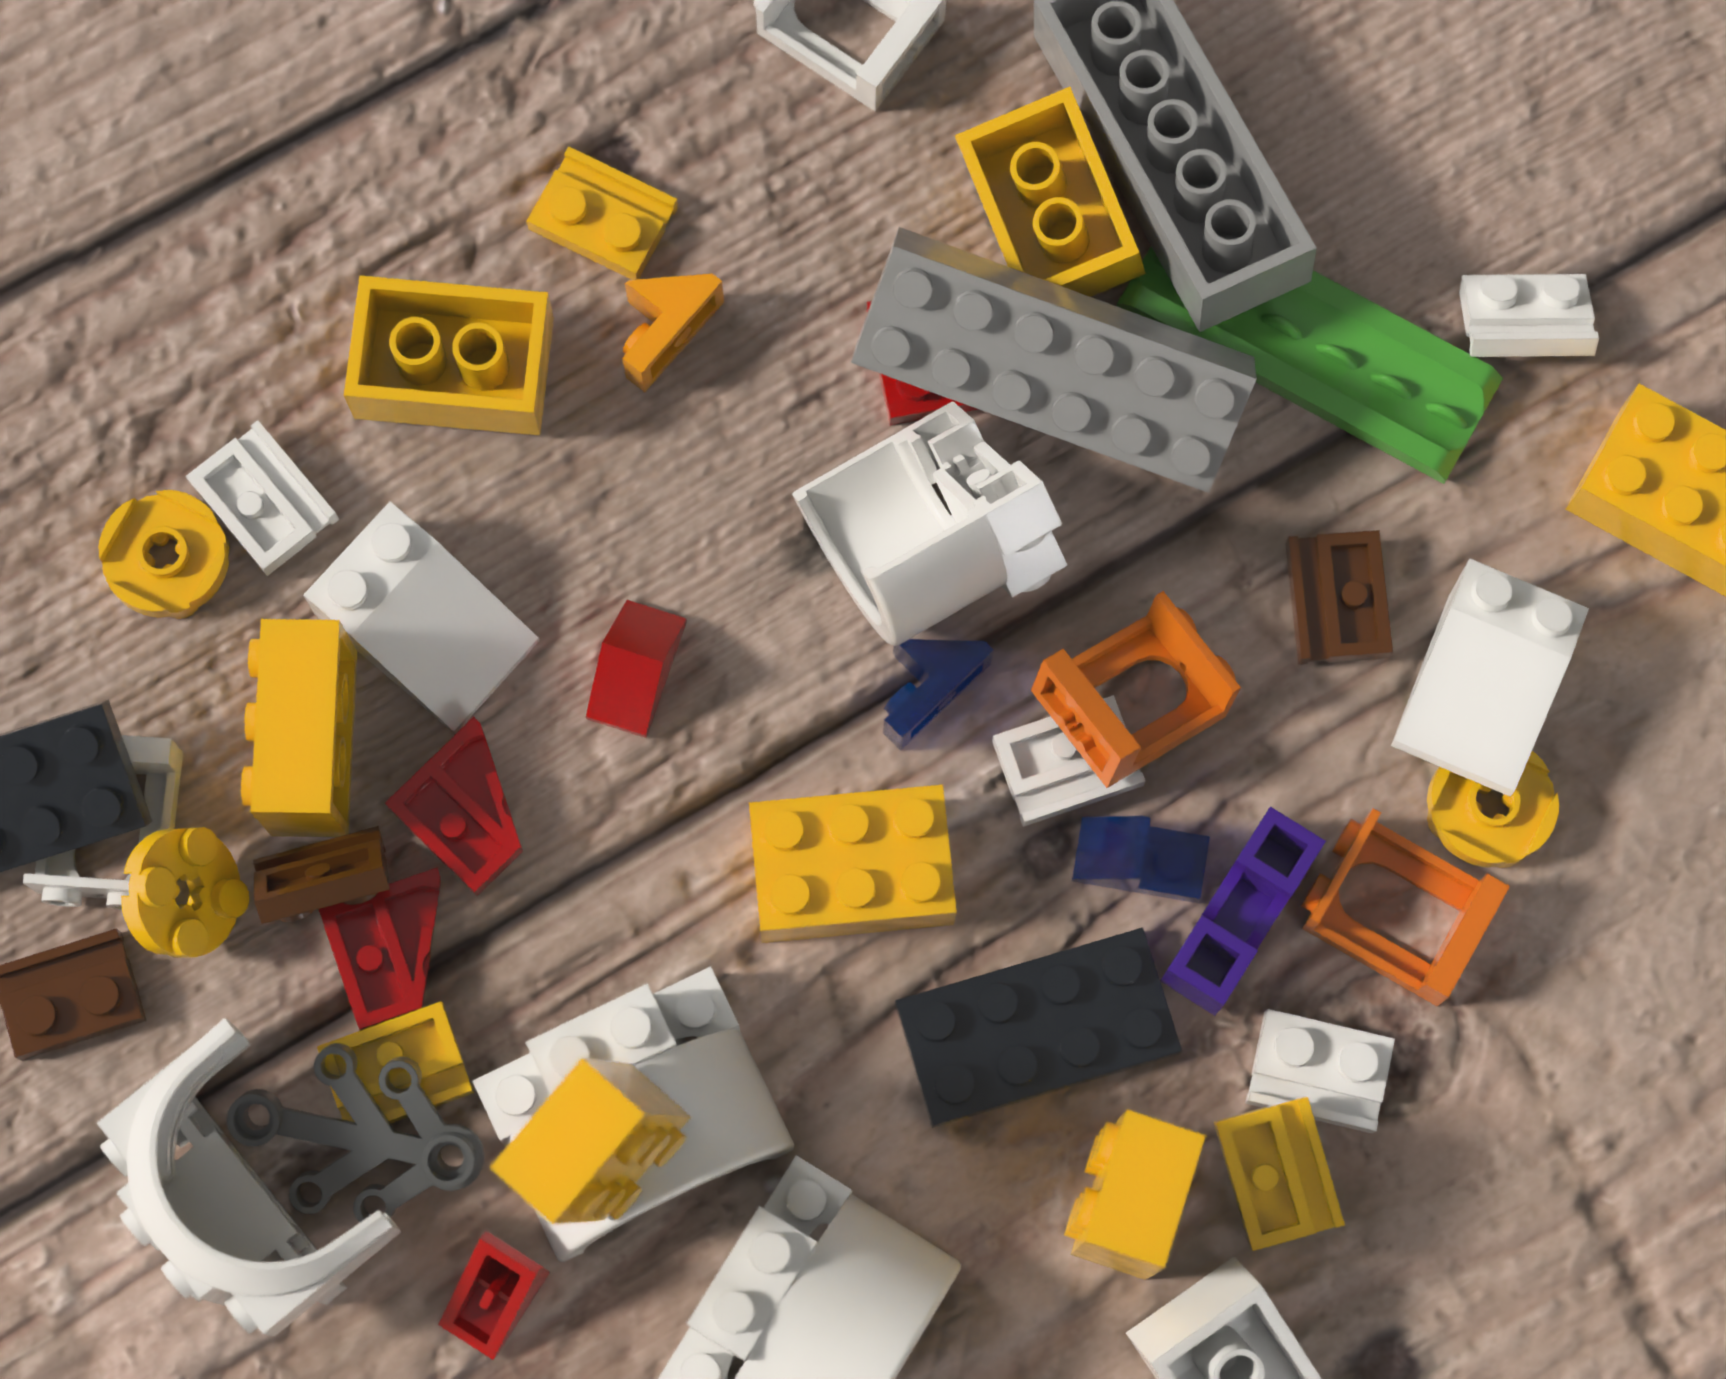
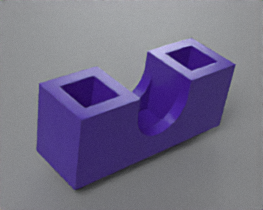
(1242, 911)

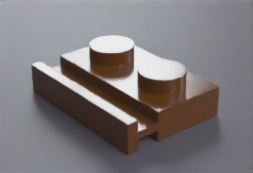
(1339, 597)
(320, 875)
(69, 994)

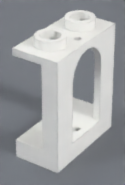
(868, 83)
(57, 875)

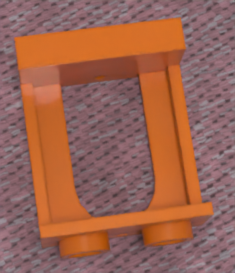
(1163, 635)
(1380, 846)

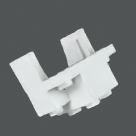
(214, 1209)

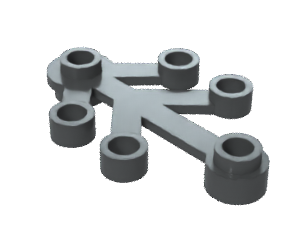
(368, 1138)

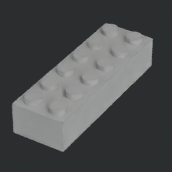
(1178, 153)
(1054, 360)

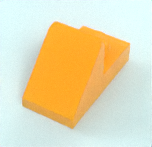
(678, 311)

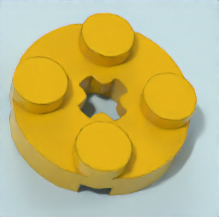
(153, 520)
(1498, 840)
(214, 892)

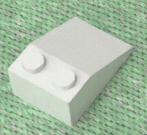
(421, 617)
(1489, 677)
(1221, 1332)

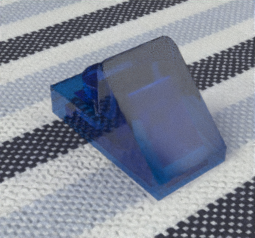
(944, 673)
(1140, 858)

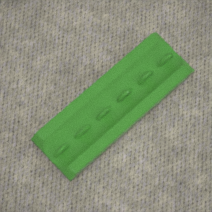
(1346, 365)

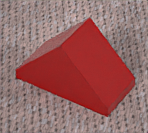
(634, 667)
(492, 1295)

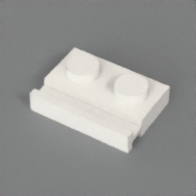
(1528, 315)
(262, 498)
(1049, 773)
(1330, 1064)

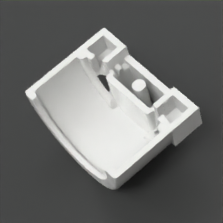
(901, 547)
(707, 1077)
(811, 1306)

